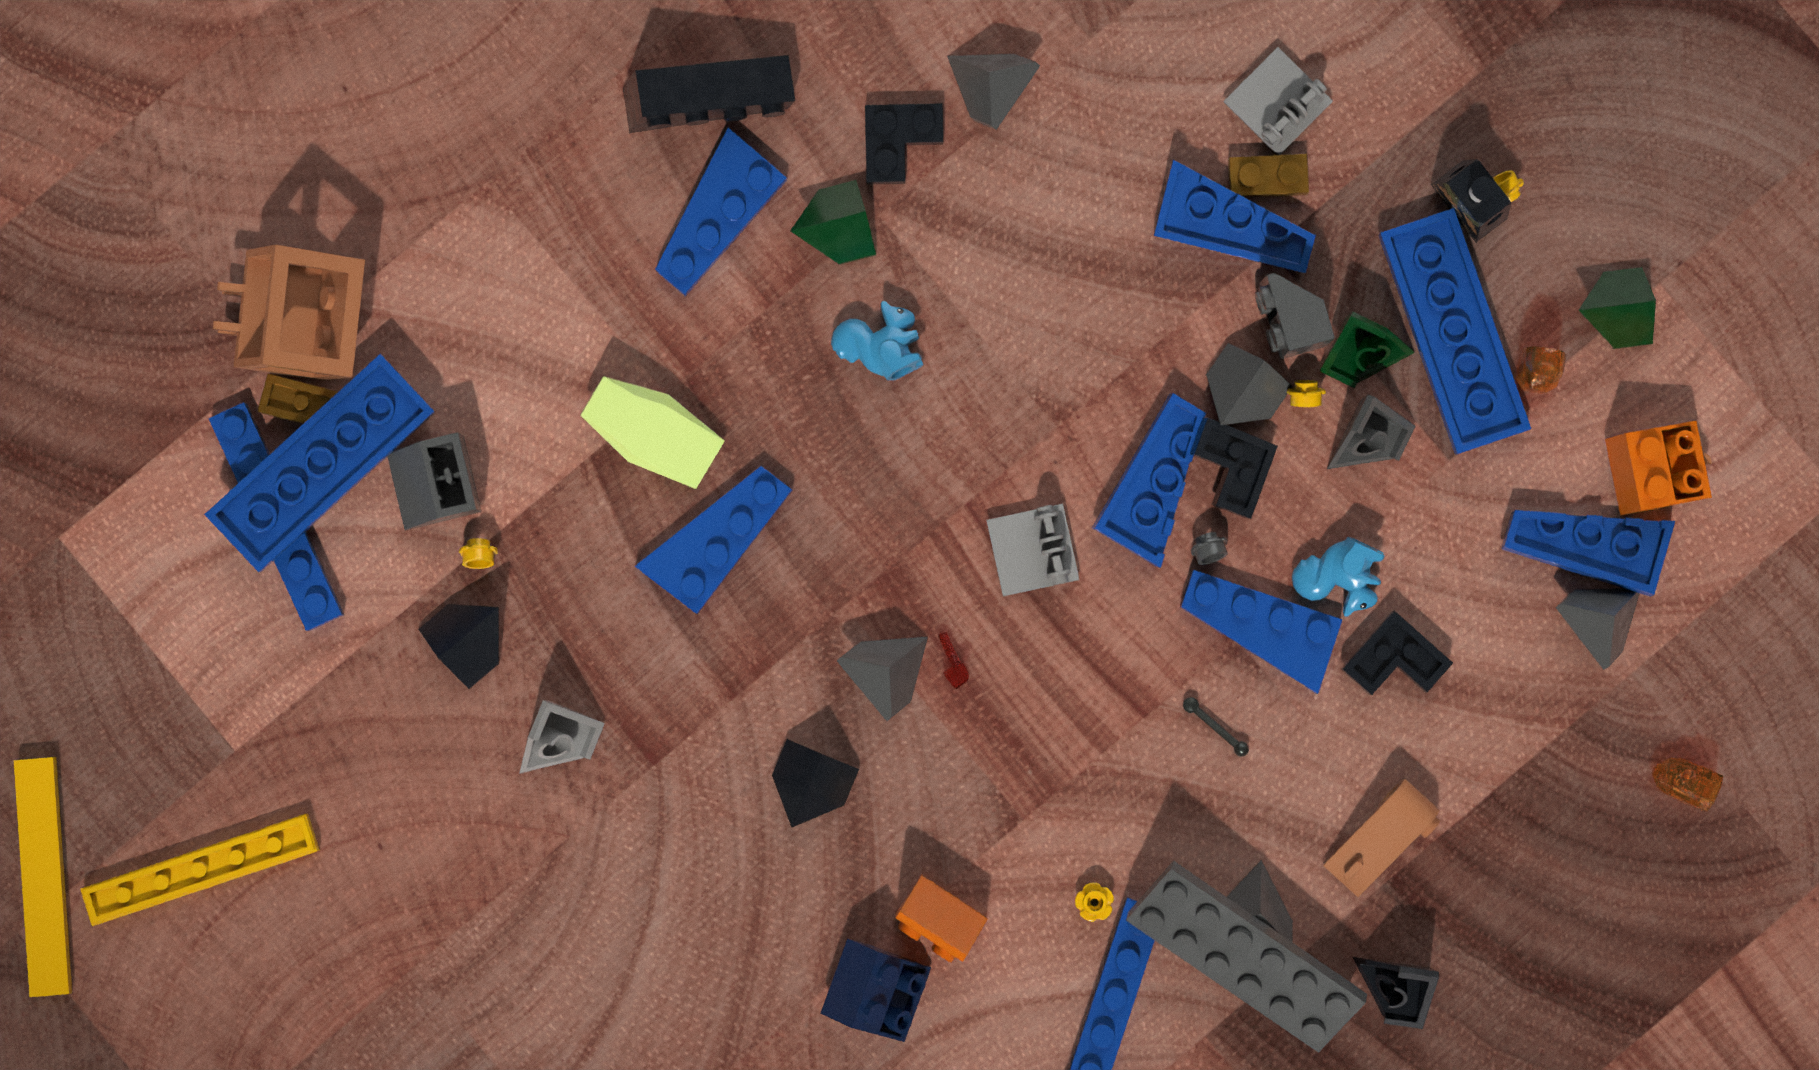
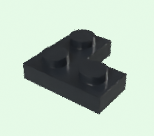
(893, 127)
(1245, 464)
(1392, 647)

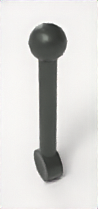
(1192, 706)

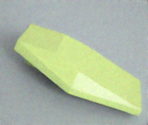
(652, 430)

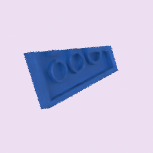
(723, 205)
(1220, 220)

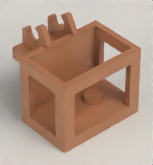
(296, 312)

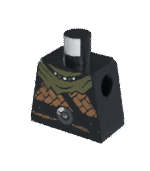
(1474, 196)

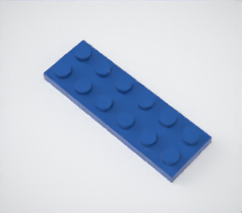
(1454, 331)
(319, 463)

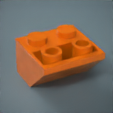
(1658, 467)
(941, 919)

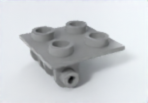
(1278, 101)
(1032, 549)

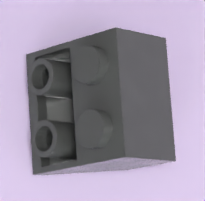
(1295, 317)
(434, 481)

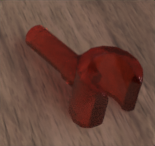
(957, 673)

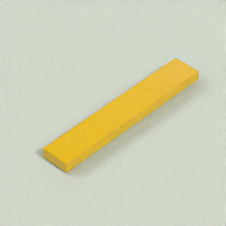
(199, 869)
(42, 877)

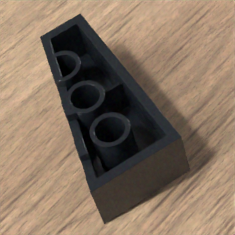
(708, 93)

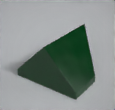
(837, 224)
(1622, 308)
(1362, 350)

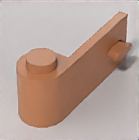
(1383, 837)

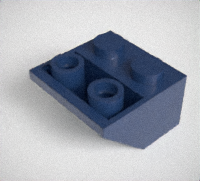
(875, 990)

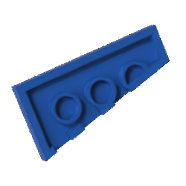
(1148, 492)
(709, 547)
(1599, 547)
(1274, 629)

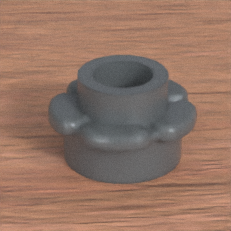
(1209, 548)

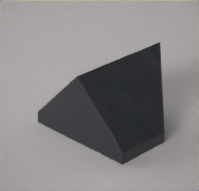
(465, 640)
(811, 782)
(1400, 990)

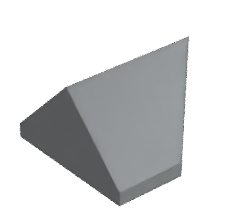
(559, 737)

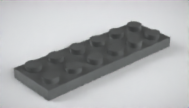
(1246, 956)

